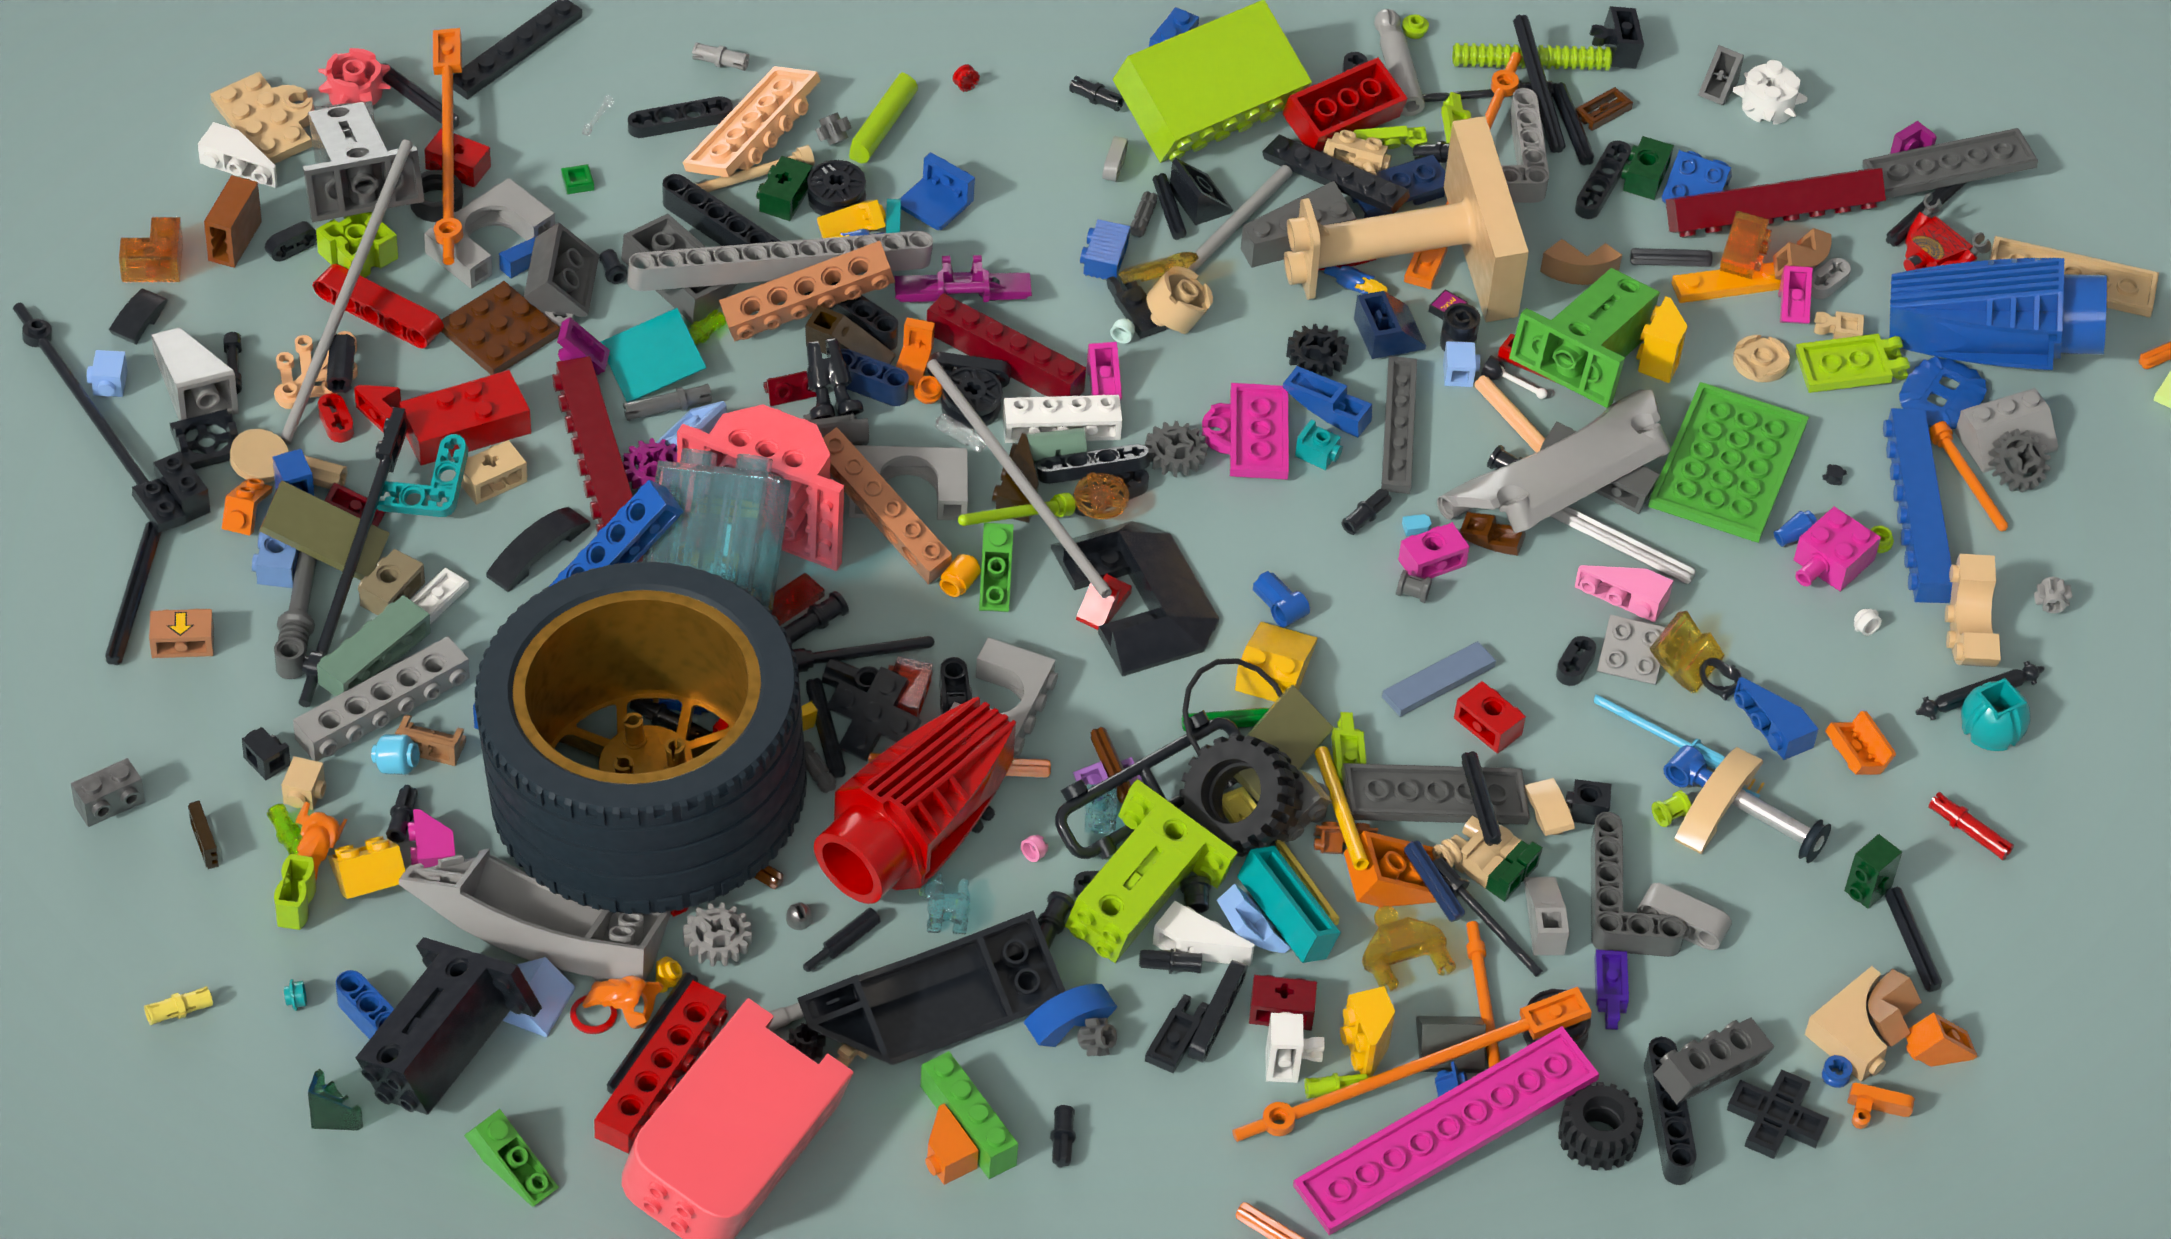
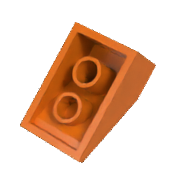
(1390, 874)

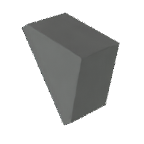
(1722, 75)

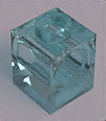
(1101, 813)

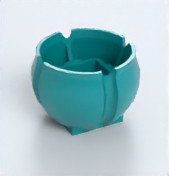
(1988, 727)

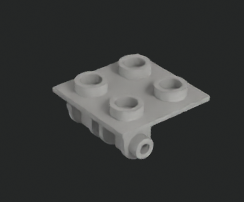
(1627, 650)

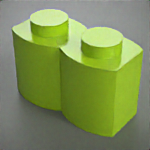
(295, 892)

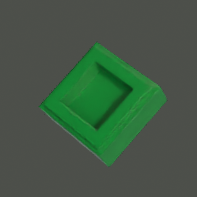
(577, 179)

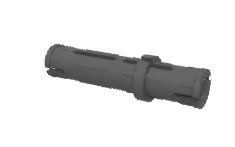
(680, 399)

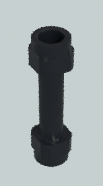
(232, 348)

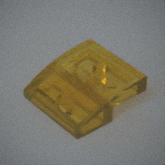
(1157, 267)
(1683, 650)

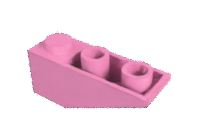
(1628, 588)

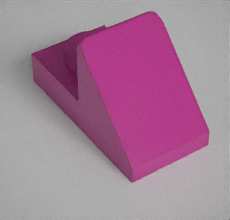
(1795, 294)
(1104, 369)

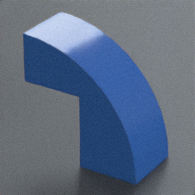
(1069, 1009)

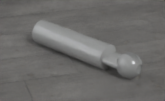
(1399, 60)

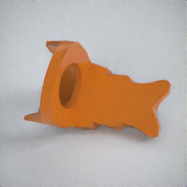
(318, 834)
(625, 995)

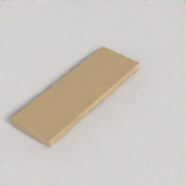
(2128, 287)

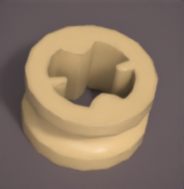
(1448, 851)

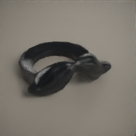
(1726, 670)

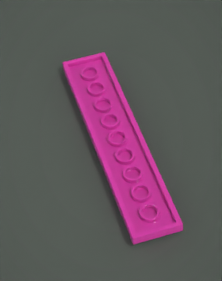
(1445, 1130)

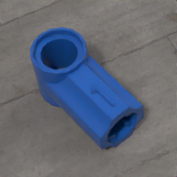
(1284, 604)

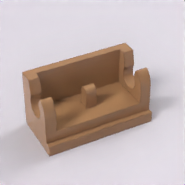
(434, 744)

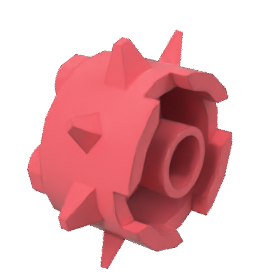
(354, 77)

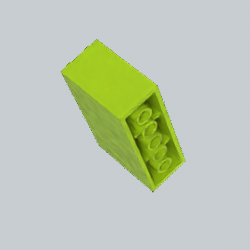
(1211, 81)

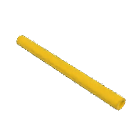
(1341, 808)

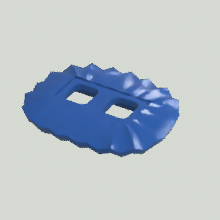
(1925, 381)

